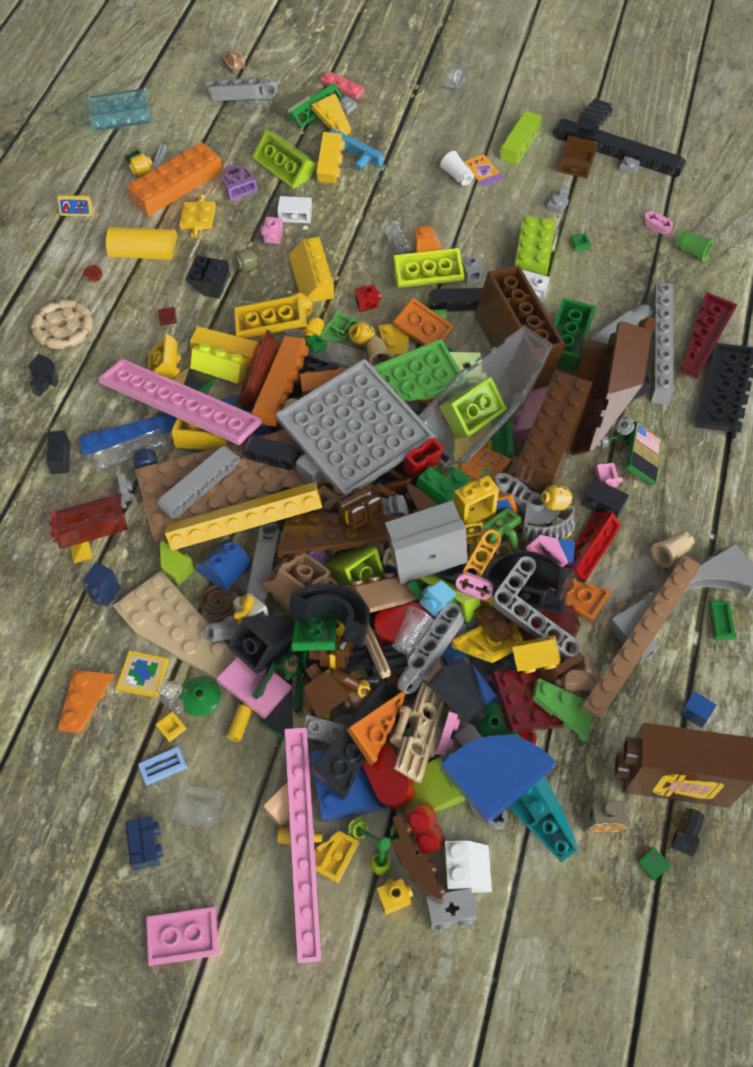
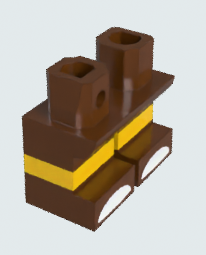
(359, 507)
(334, 658)

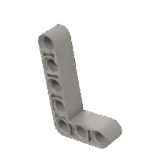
(529, 612)

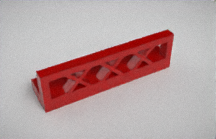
(594, 545)

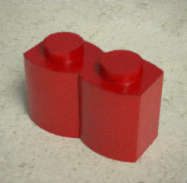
(422, 458)
(427, 831)

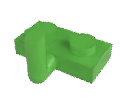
(503, 525)

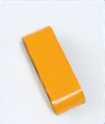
(482, 545)

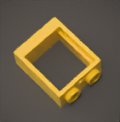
(477, 503)

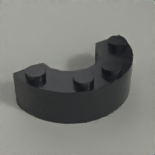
(336, 603)

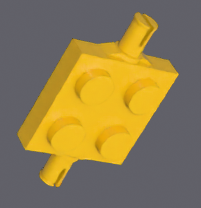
(197, 215)

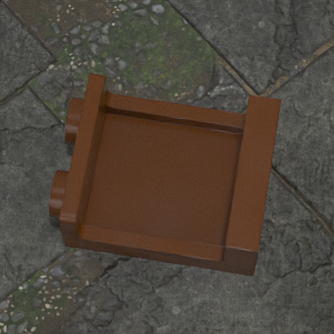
(577, 157)

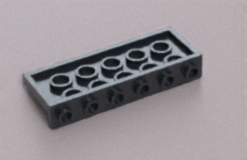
(726, 389)

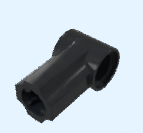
(686, 837)

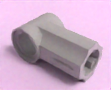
(221, 630)

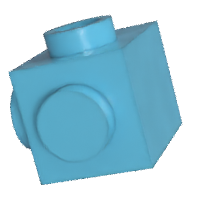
(437, 597)

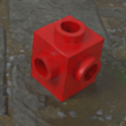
(367, 298)

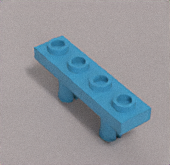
(361, 150)

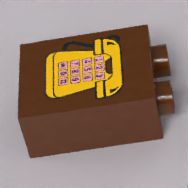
(686, 765)

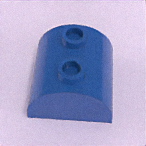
(224, 564)

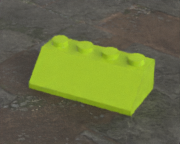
(284, 159)

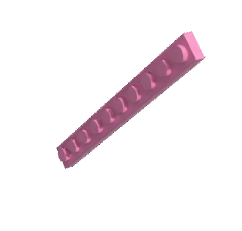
(302, 846)

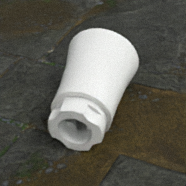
(456, 168)

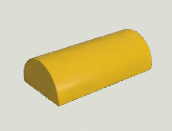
(141, 242)
(270, 315)

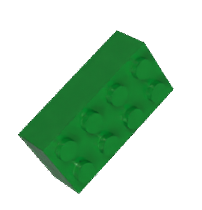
(573, 325)

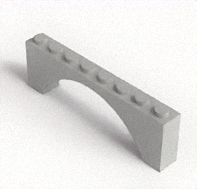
(727, 570)

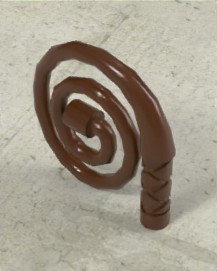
(220, 599)

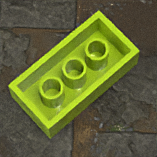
(535, 244)

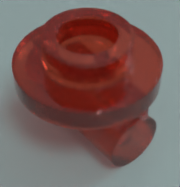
(93, 272)

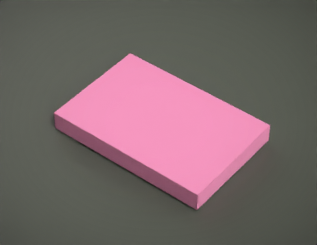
(243, 681)
(182, 936)

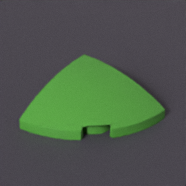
(338, 328)

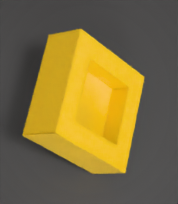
(170, 726)

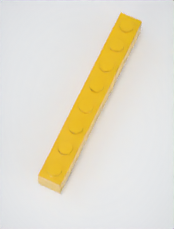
(243, 516)

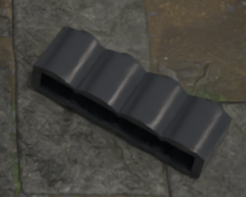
(594, 115)

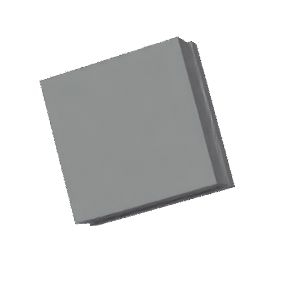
(427, 542)

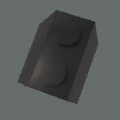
(262, 640)

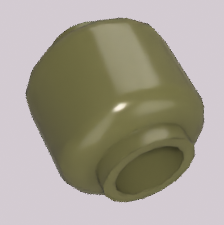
(245, 260)

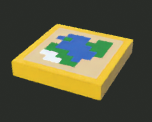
(142, 674)

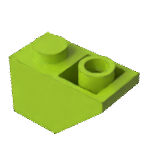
(174, 564)

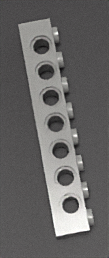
(662, 344)

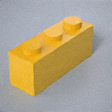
(330, 157)

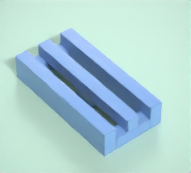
(148, 780)

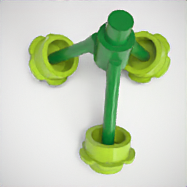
(380, 861)

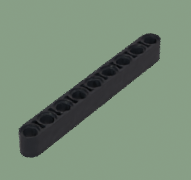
(619, 147)

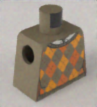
(607, 817)

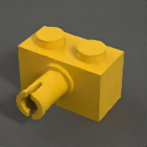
(536, 654)

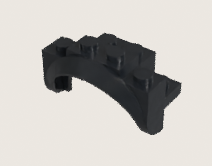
(539, 586)

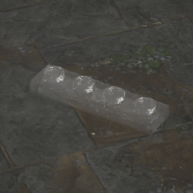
(124, 452)

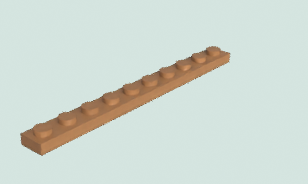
(640, 638)

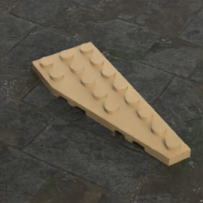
(170, 622)

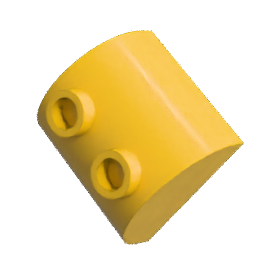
(164, 357)

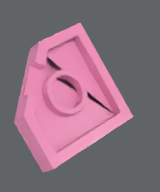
(451, 723)

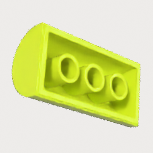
(428, 268)

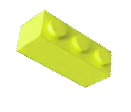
(218, 363)

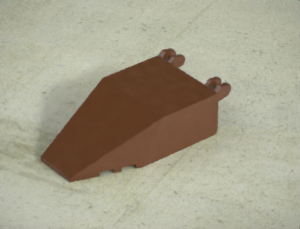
(616, 377)

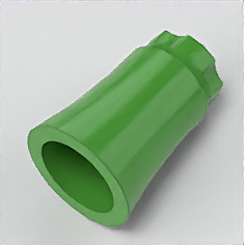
(694, 244)

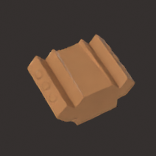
(295, 574)

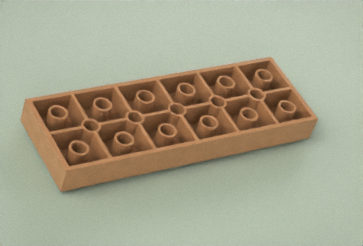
(244, 483)

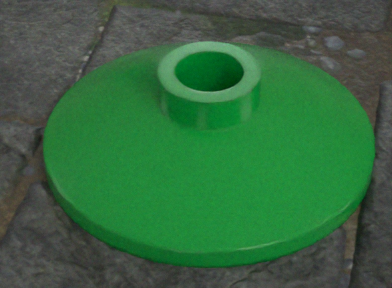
(202, 704)
(486, 728)

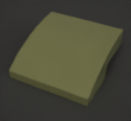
(290, 103)

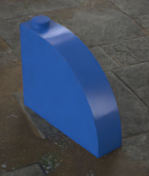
(496, 772)

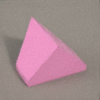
(548, 546)

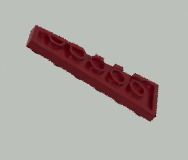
(710, 324)

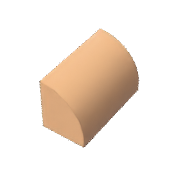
(278, 808)

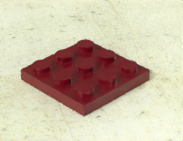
(518, 708)

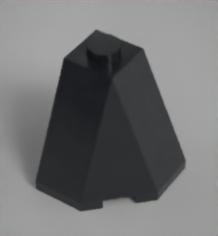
(461, 690)

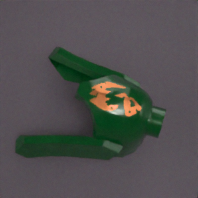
(290, 665)

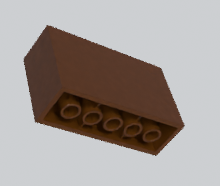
(510, 304)
(553, 432)

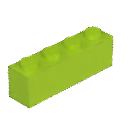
(520, 137)

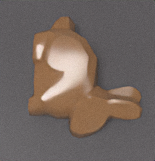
(579, 681)

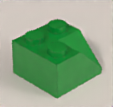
(441, 483)

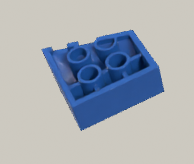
(359, 800)

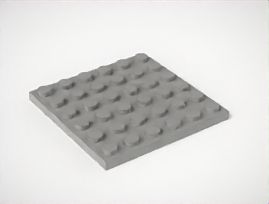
(354, 427)

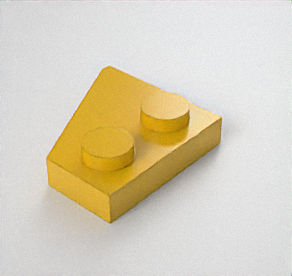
(334, 855)

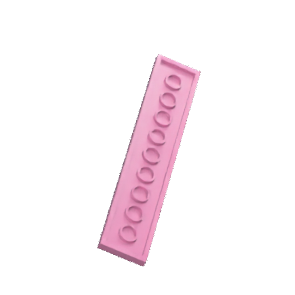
(181, 401)

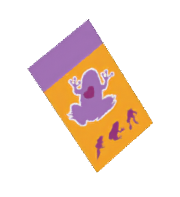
(483, 170)

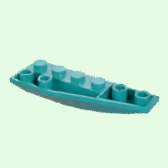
(545, 818)

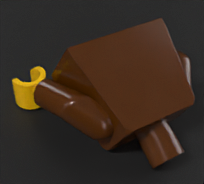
(329, 690)

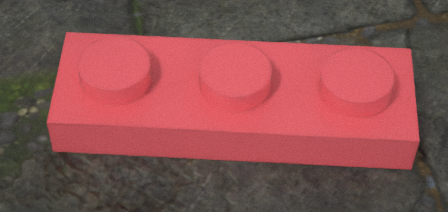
(344, 85)

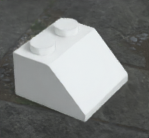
(467, 866)

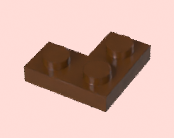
(495, 623)

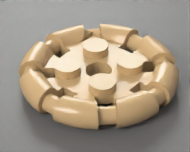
(65, 335)

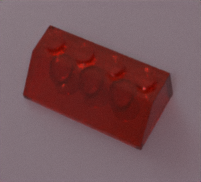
(258, 370)

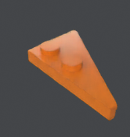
(372, 730)

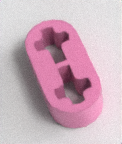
(658, 222)
(472, 589)

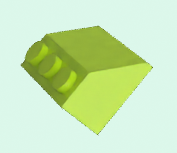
(466, 602)

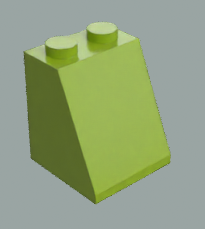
(355, 565)

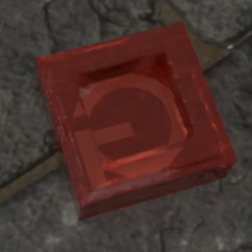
(167, 316)

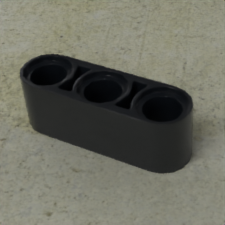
(271, 452)

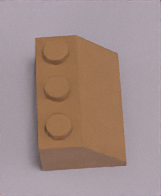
(382, 592)

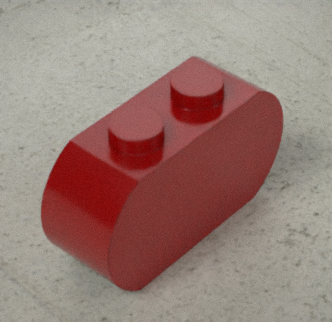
(390, 620)
(390, 785)

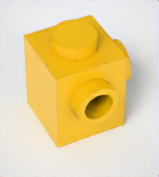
(394, 895)

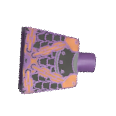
(238, 181)

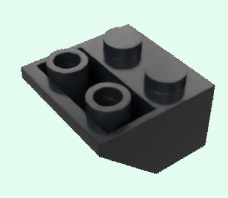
(208, 276)

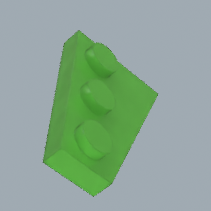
(564, 706)

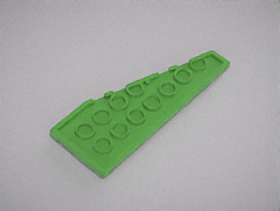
(419, 372)

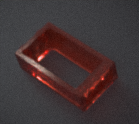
(88, 521)

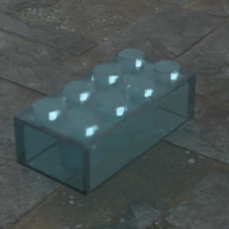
(119, 109)

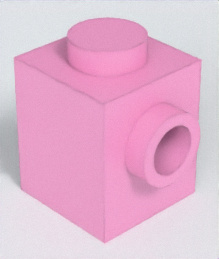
(272, 230)

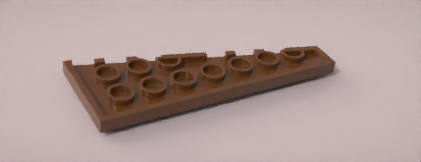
(328, 530)

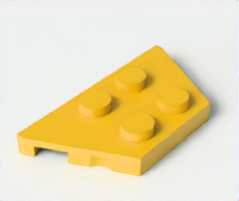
(482, 646)

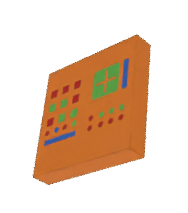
(486, 463)

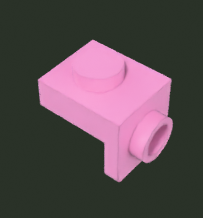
(608, 474)

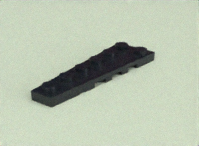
(342, 759)

